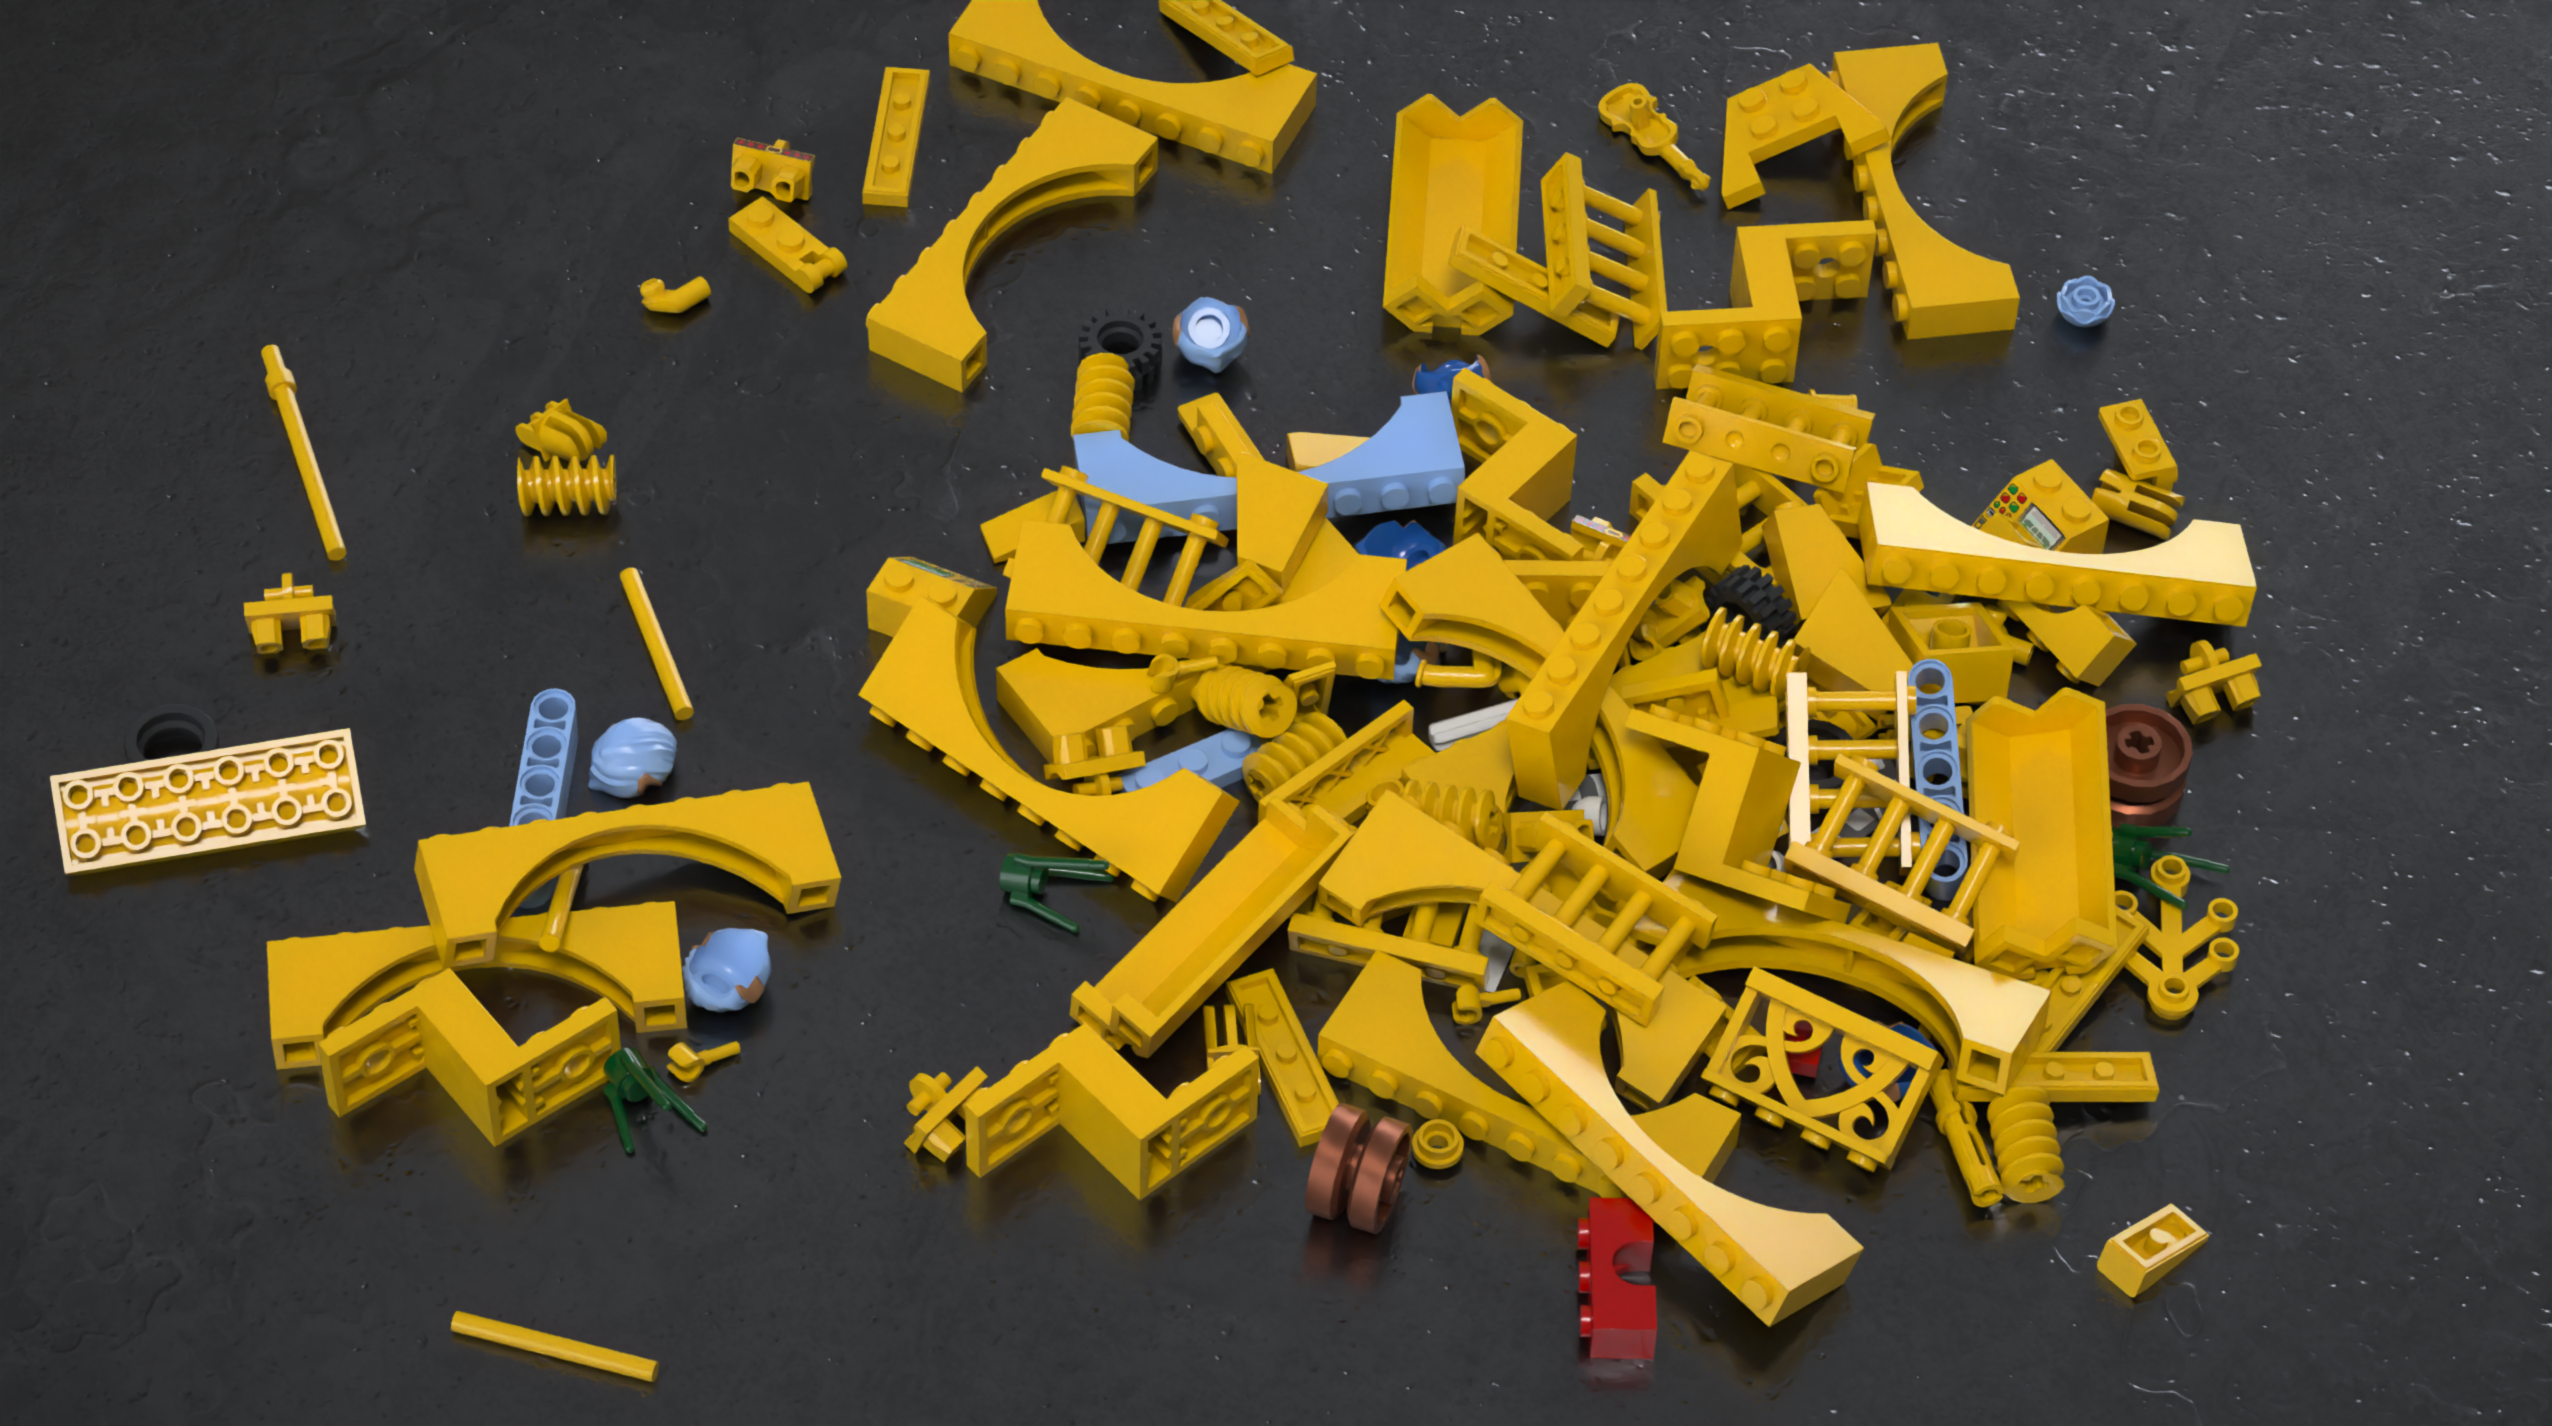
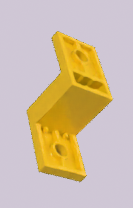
(1768, 277)
(1522, 473)
(1738, 811)
(469, 1055)
(1111, 1110)

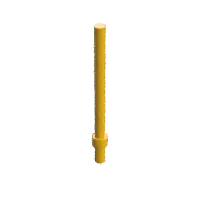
(283, 390)

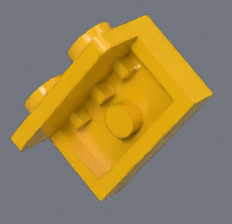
(2139, 443)
(1866, 467)

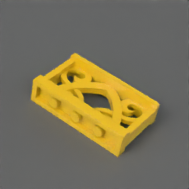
(1790, 1006)

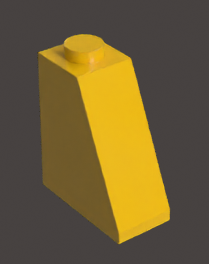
(1276, 516)
(1807, 554)
(1850, 642)

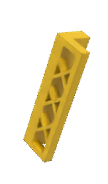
(1348, 778)

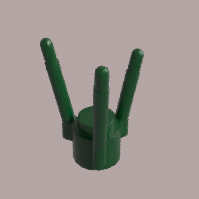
(2134, 853)
(1028, 874)
(635, 1080)

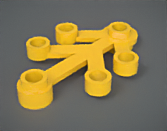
(2174, 945)

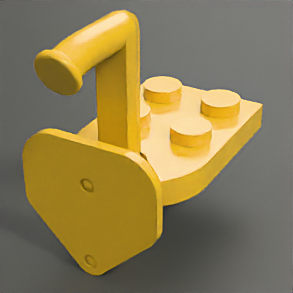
(1559, 589)

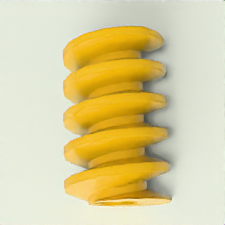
(1103, 395)
(566, 486)
(1749, 655)
(1246, 700)
(1290, 753)
(1478, 819)
(2026, 1144)

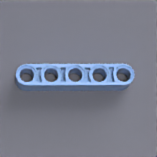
(1939, 757)
(546, 768)

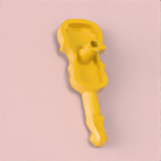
(1633, 112)

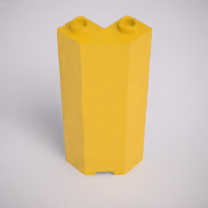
(1442, 178)
(2050, 786)
(1213, 928)

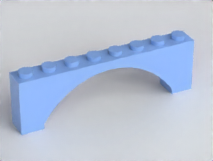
(1403, 466)

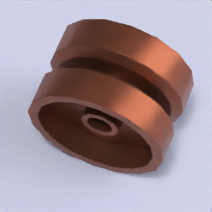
(2145, 764)
(1358, 1168)

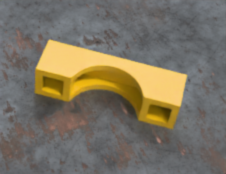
(2082, 639)

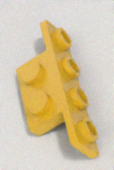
(1216, 433)
(1701, 697)

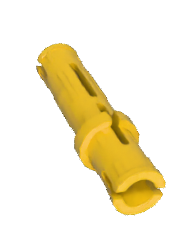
(1958, 1123)

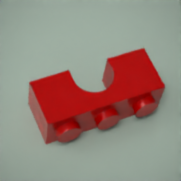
(1618, 1314)

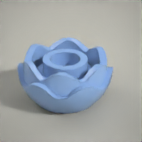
(2085, 301)

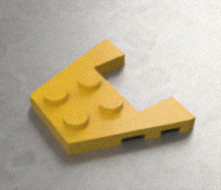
(1785, 115)

